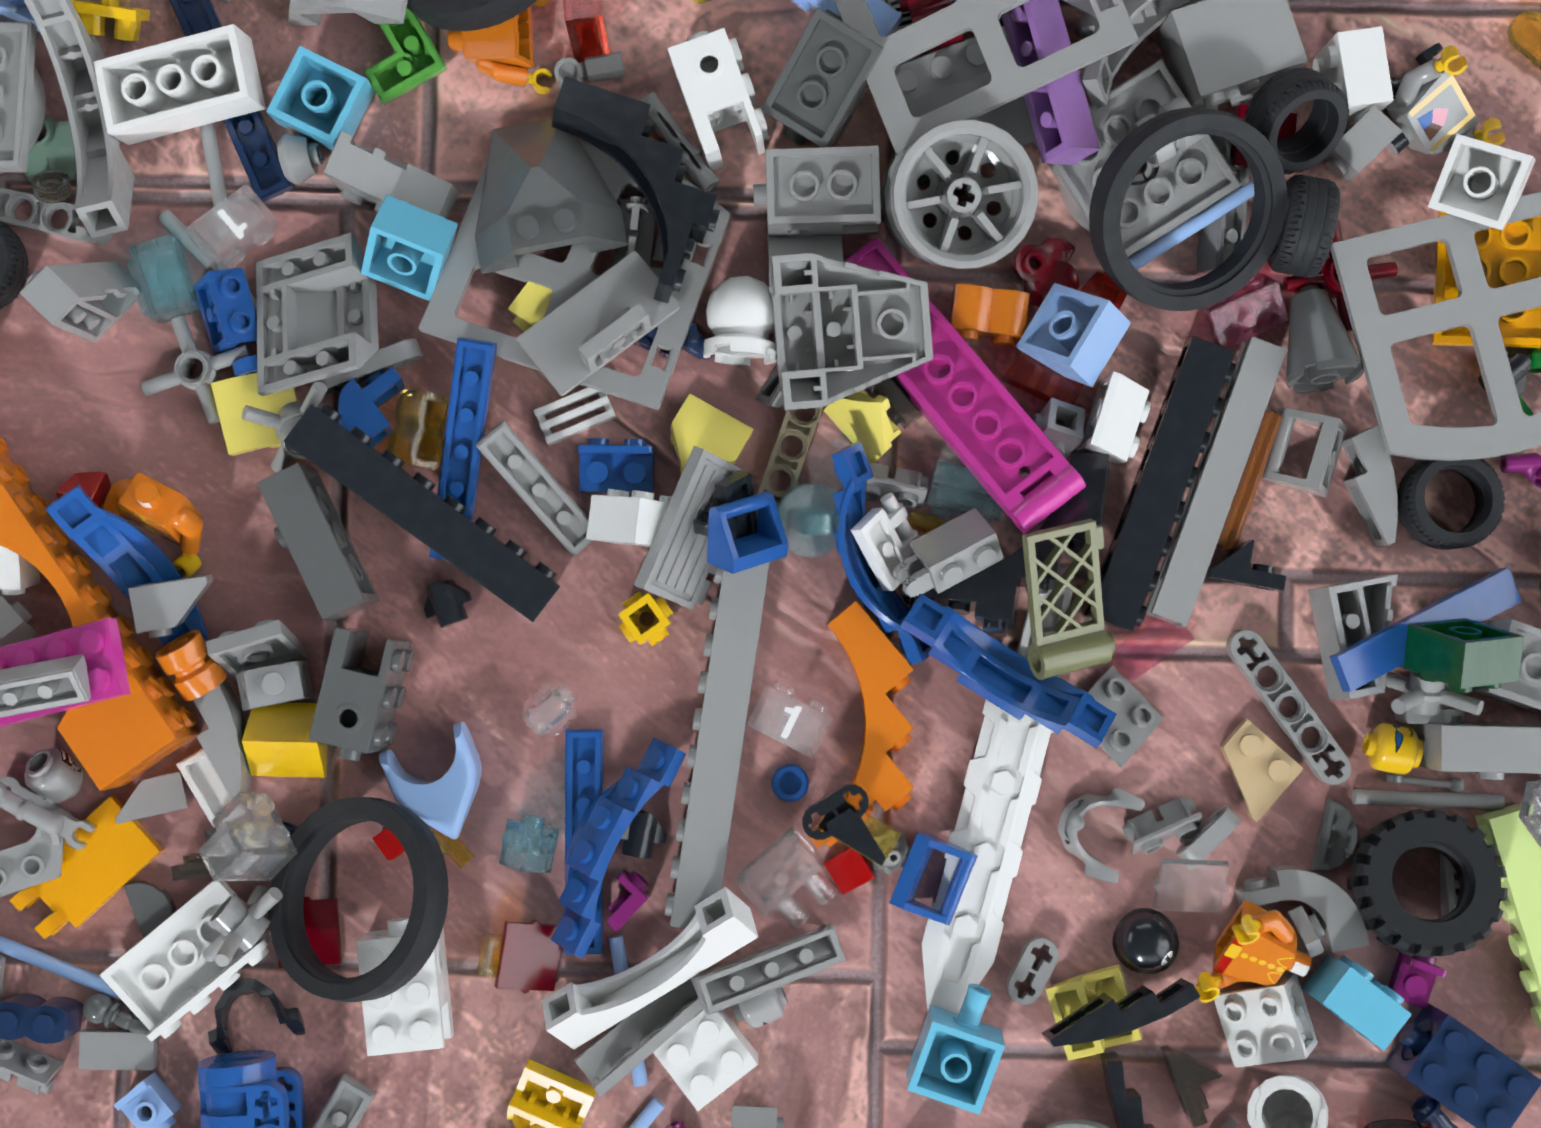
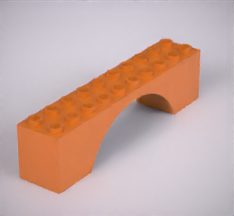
(115, 736)

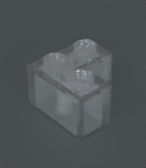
(248, 841)

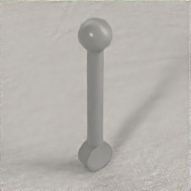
(1455, 785)

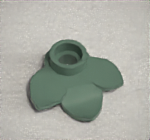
(54, 151)

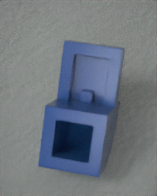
(361, 406)

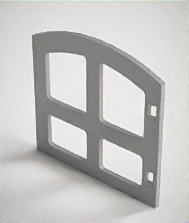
(1007, 78)
(565, 281)
(1475, 308)

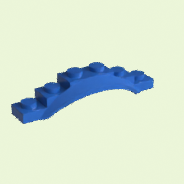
(119, 550)
(890, 610)
(1005, 675)
(598, 837)

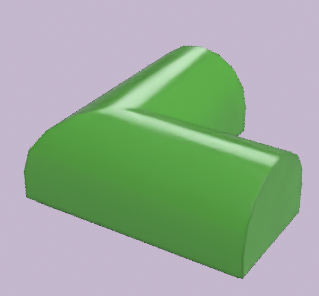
(410, 65)

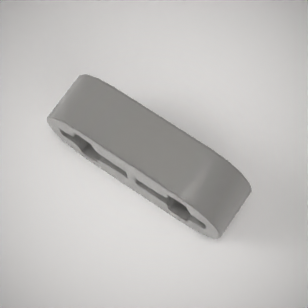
(1209, 834)
(1039, 974)

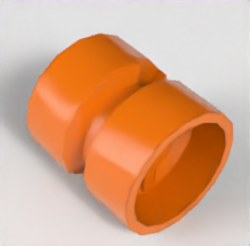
(192, 667)

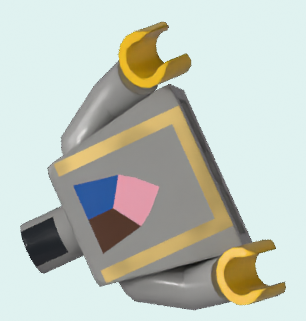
(1434, 109)

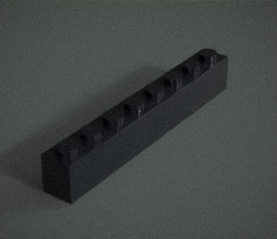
(1161, 481)
(421, 511)

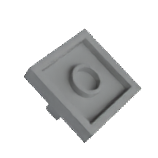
(256, 647)

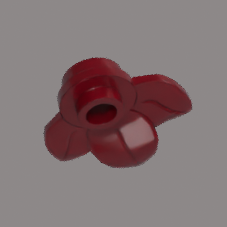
(1051, 268)

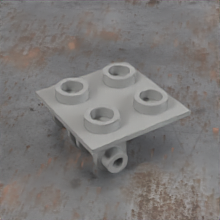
(1134, 716)

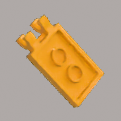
(94, 873)

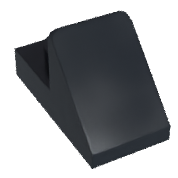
(1235, 569)

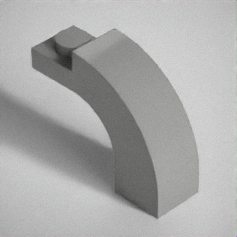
(1329, 902)

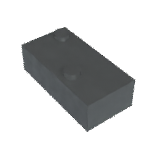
(317, 542)

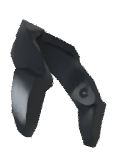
(219, 1037)

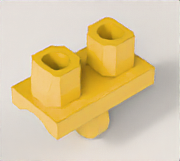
(127, 18)

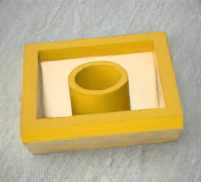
(279, 743)

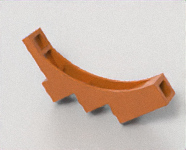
(878, 670)

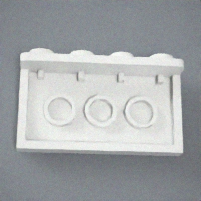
(167, 968)

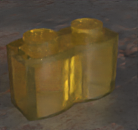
(419, 428)

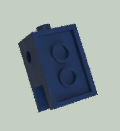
(1462, 1070)

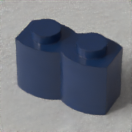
(39, 1018)

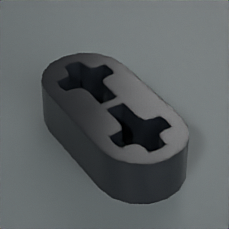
(840, 819)

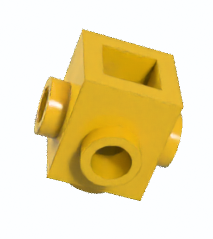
(631, 615)

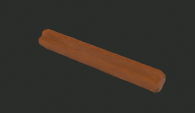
(1249, 481)

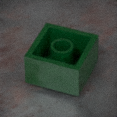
(1463, 654)

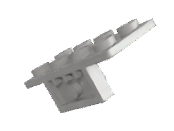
(596, 324)

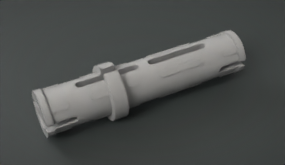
(672, 134)

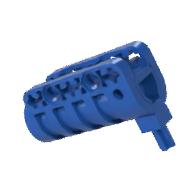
(245, 1091)

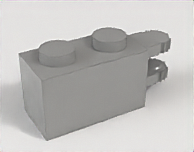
(949, 555)

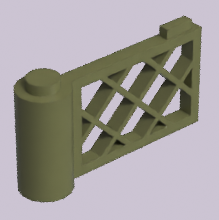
(1073, 646)

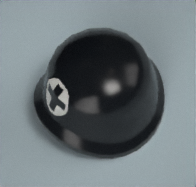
(1145, 941)

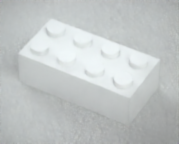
(179, 84)

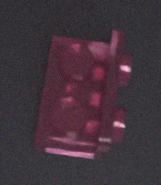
(1247, 312)

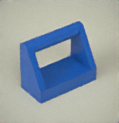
(751, 550)
(914, 869)

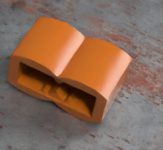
(989, 313)

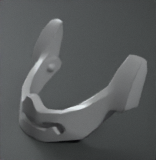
(1072, 821)

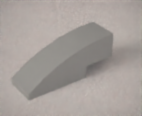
(1374, 485)
(224, 737)

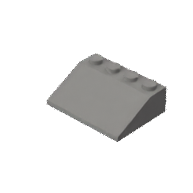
(951, 74)

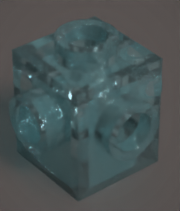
(529, 844)

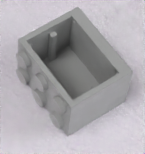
(1229, 48)

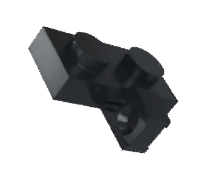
(730, 489)

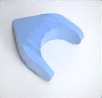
(443, 801)

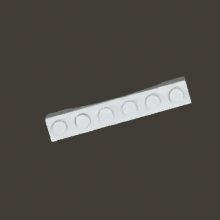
(587, 1009)

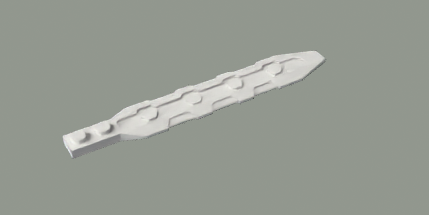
(991, 823)

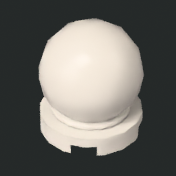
(741, 322)
(1287, 1103)

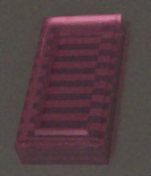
(1150, 646)

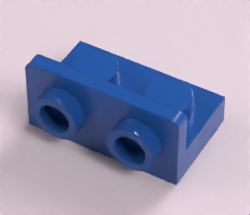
(226, 309)
(616, 466)

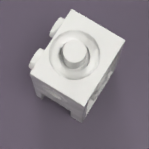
(716, 91)
(417, 1013)

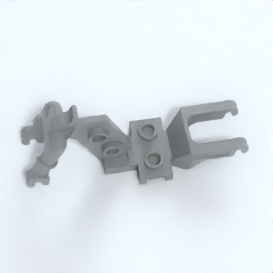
(42, 855)

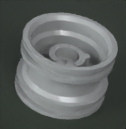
(1011, 185)

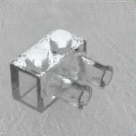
(780, 872)

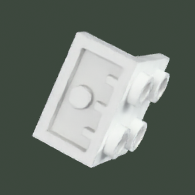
(1267, 1023)

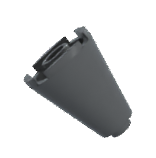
(1318, 344)

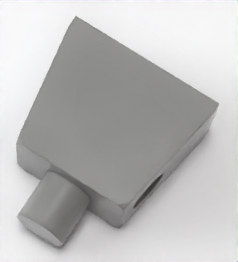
(274, 684)

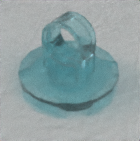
(809, 520)

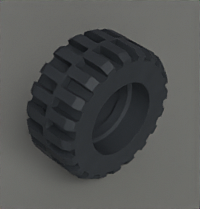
(1477, 875)

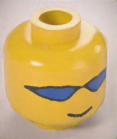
(1393, 748)

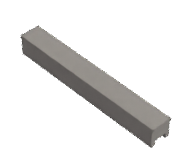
(1216, 482)

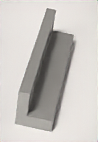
(637, 1037)

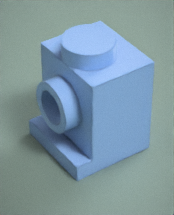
(155, 1095)

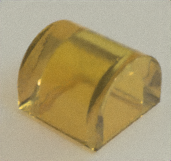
(489, 955)

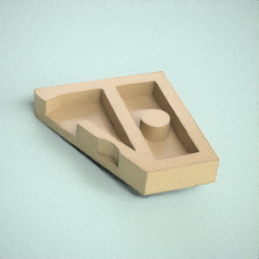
(1258, 767)

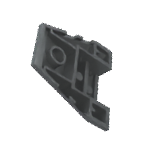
(542, 197)

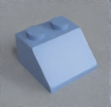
(1074, 333)

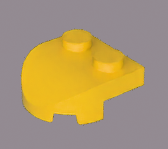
(549, 1099)

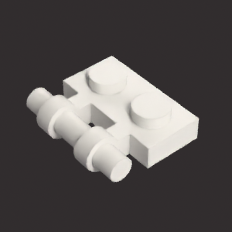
(880, 542)

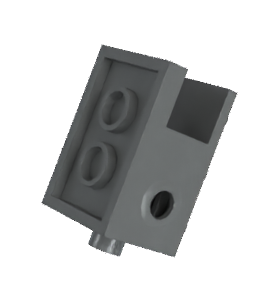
(823, 80)
(359, 703)

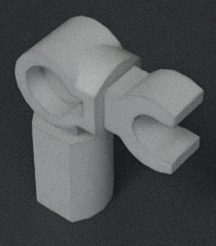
(594, 68)

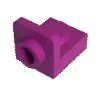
(626, 906)
(1414, 978)

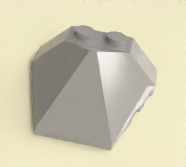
(843, 327)

